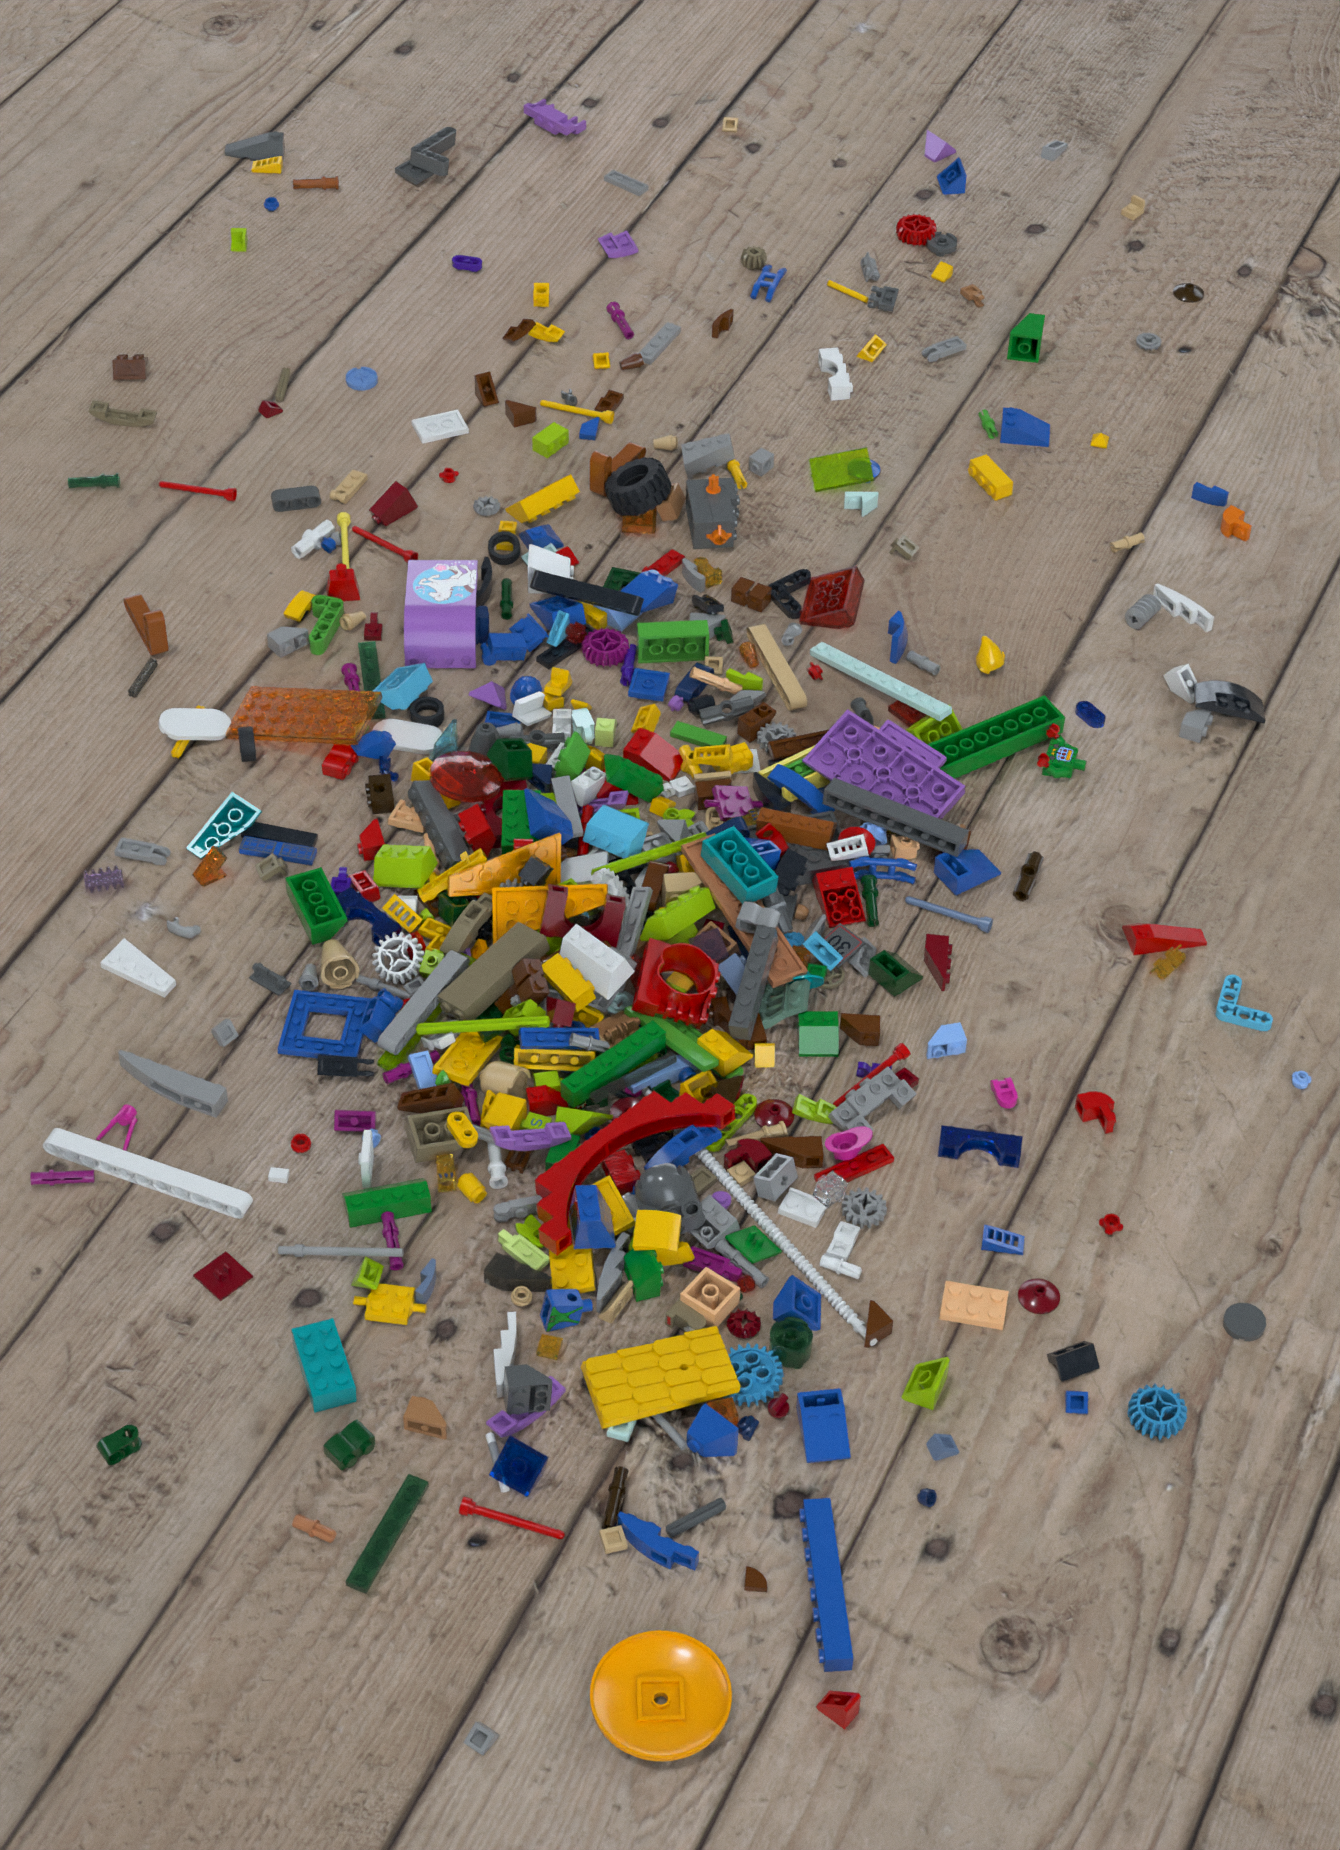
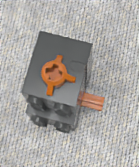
(712, 512)

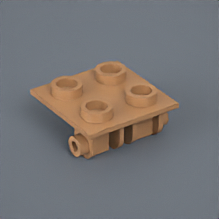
(617, 1027)

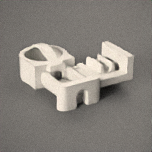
(439, 1040)

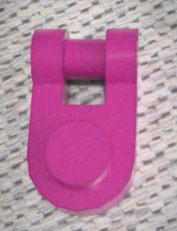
(1006, 1096)

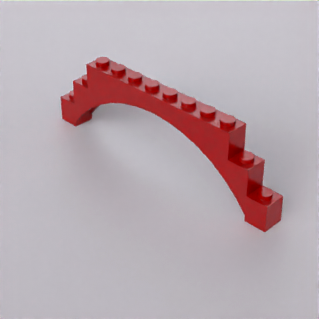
(645, 1118)

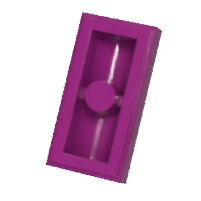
(354, 1120)

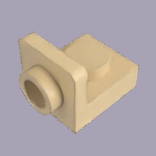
(1134, 209)

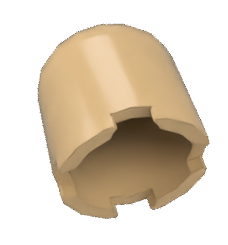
(504, 1078)

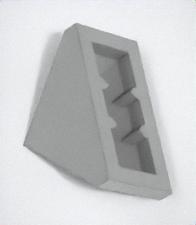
(861, 958)

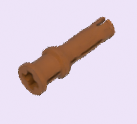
(323, 183)

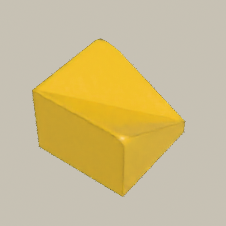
(552, 702)

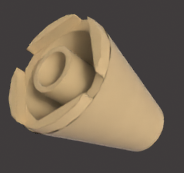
(337, 965)

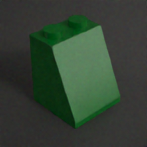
(1026, 339)

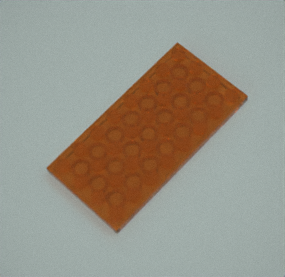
(305, 714)

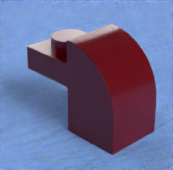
(751, 1152)

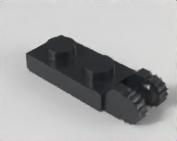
(708, 604)
(342, 1066)

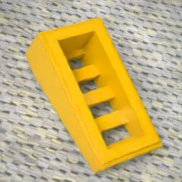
(268, 165)
(594, 617)
(719, 755)
(414, 924)

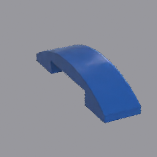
(800, 787)

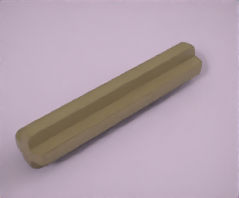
(282, 384)

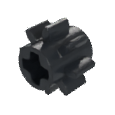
(487, 931)

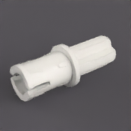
(840, 1266)

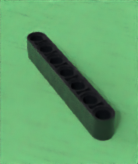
(587, 593)

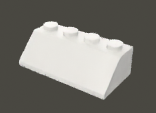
(595, 961)

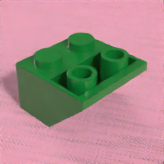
(645, 1273)

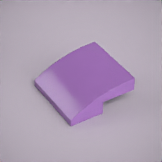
(618, 245)

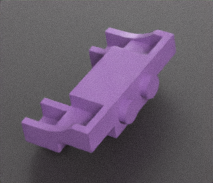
(553, 120)

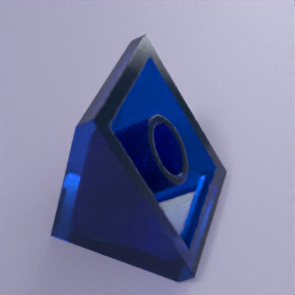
(519, 1466)

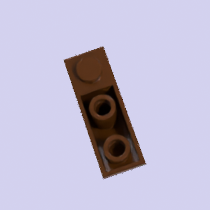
(805, 1150)

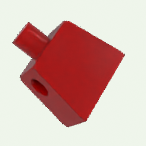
(343, 584)

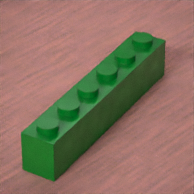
(613, 1063)

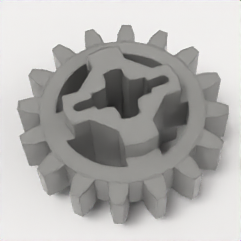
(772, 733)
(874, 1208)

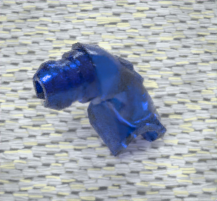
(384, 766)

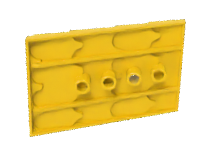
(659, 1376)

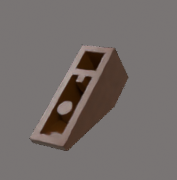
(431, 1099)

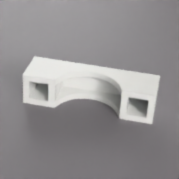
(832, 362)

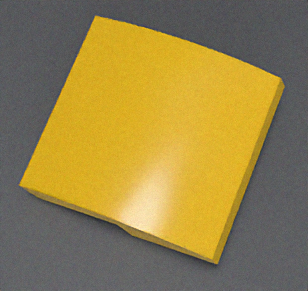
(657, 1231)

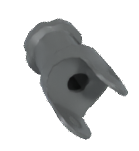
(861, 710)

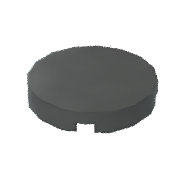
(1244, 1321)

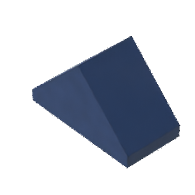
(542, 777)

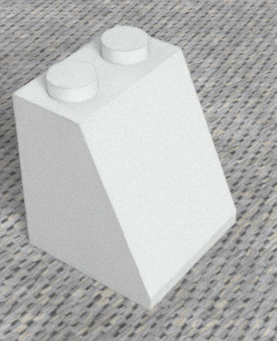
(548, 562)

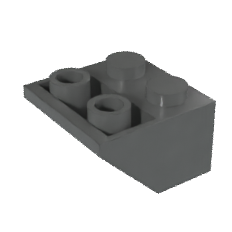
(526, 1390)

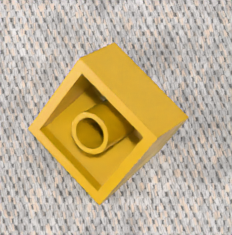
(725, 1049)

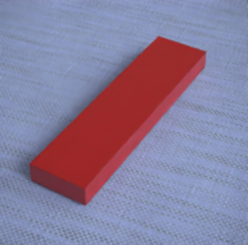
(861, 1164)

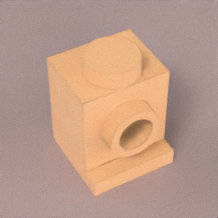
(903, 847)

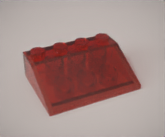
(833, 599)

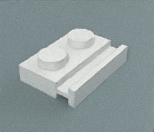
(802, 1207)

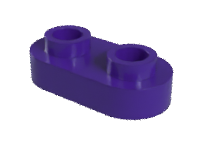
(469, 263)

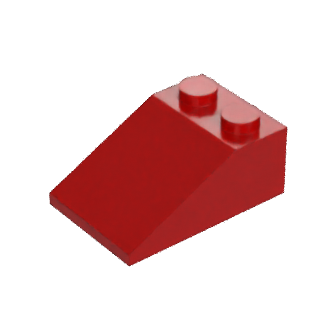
(654, 754)

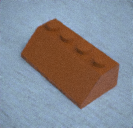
(797, 828)

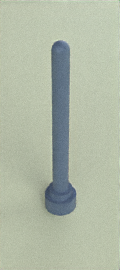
(983, 923)

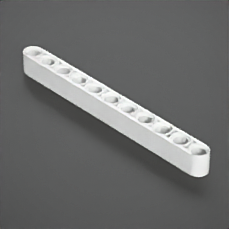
(148, 1173)

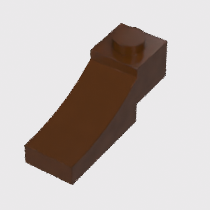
(721, 1015)

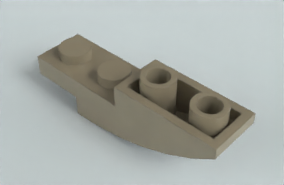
(468, 924)

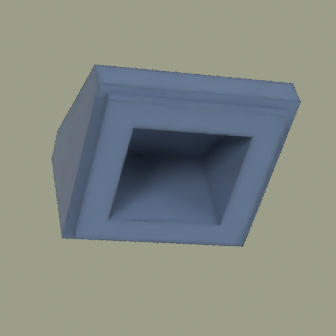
(941, 1446)

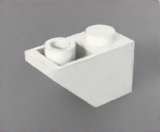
(588, 785)

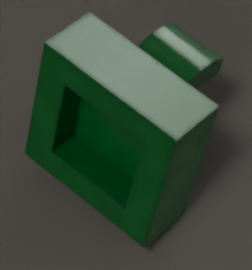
(724, 632)

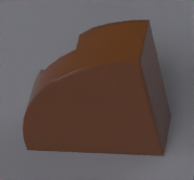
(755, 1580)

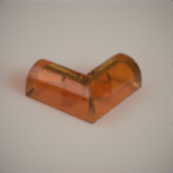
(640, 524)

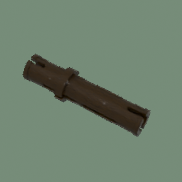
(616, 1492)

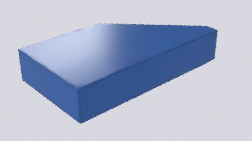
(589, 429)

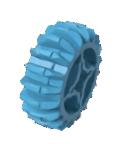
(1157, 1411)

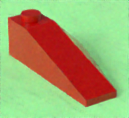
(1154, 938)

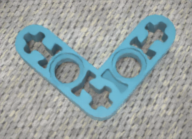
(1231, 1007)

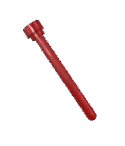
(229, 494)
(407, 555)
(900, 1053)
(469, 1507)

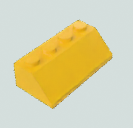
(544, 499)

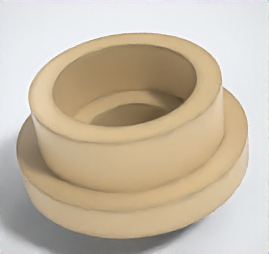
(521, 1291)

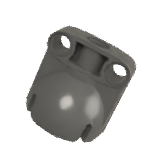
(670, 1191)

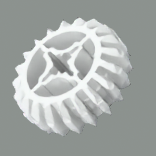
(384, 950)

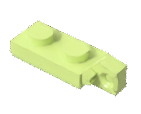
(523, 1250)

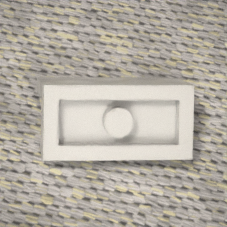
(530, 709)

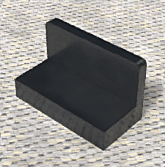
(1074, 1360)

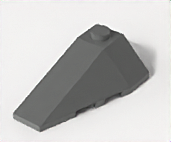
(258, 147)

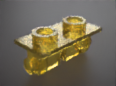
(1163, 966)

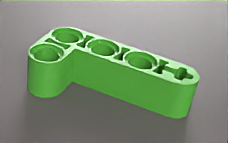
(329, 612)

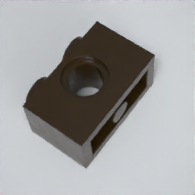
(381, 794)

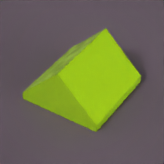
(926, 1382)

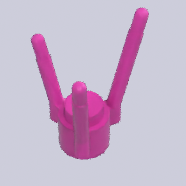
(124, 1117)

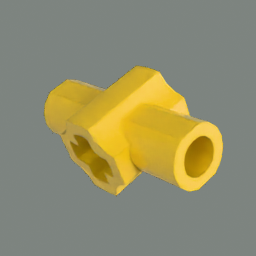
(687, 764)

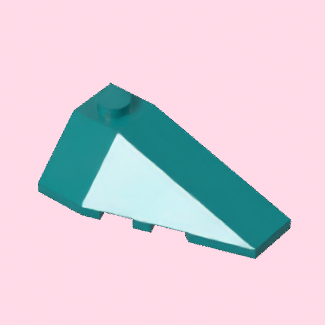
(226, 823)

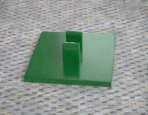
(753, 1244)

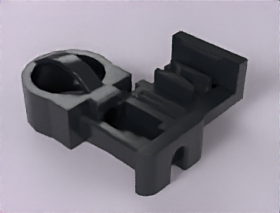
(650, 1145)

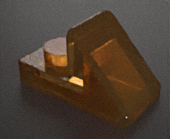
(210, 867)

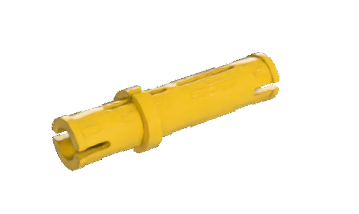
(734, 467)

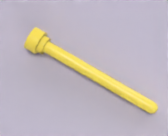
(343, 521)

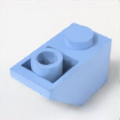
(947, 1041)

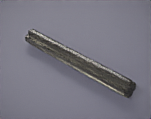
(633, 1077)

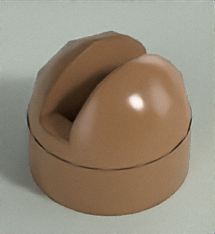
(801, 912)

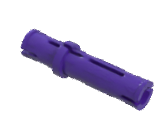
(628, 666)

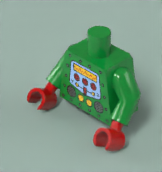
(1061, 756)

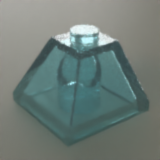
(446, 742)

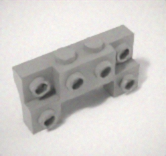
(869, 1097)

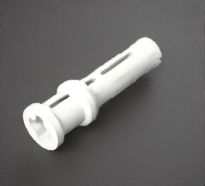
(496, 1167)

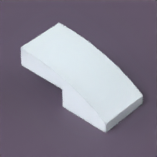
(562, 721)
(843, 1241)

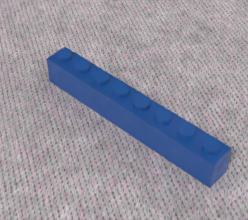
(826, 1585)

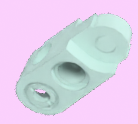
(583, 724)

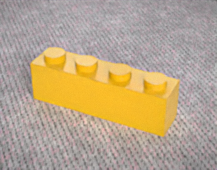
(552, 1058)

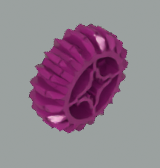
(605, 647)

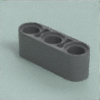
(295, 498)

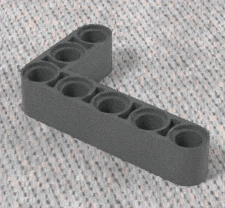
(427, 153)

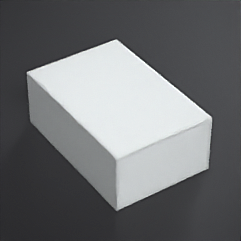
(278, 1175)

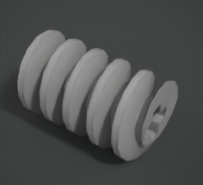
(1142, 611)

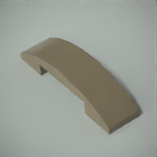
(120, 417)

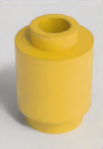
(471, 1187)

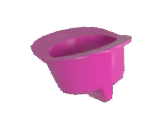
(848, 1143)

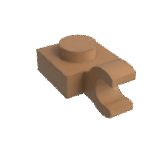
(973, 293)

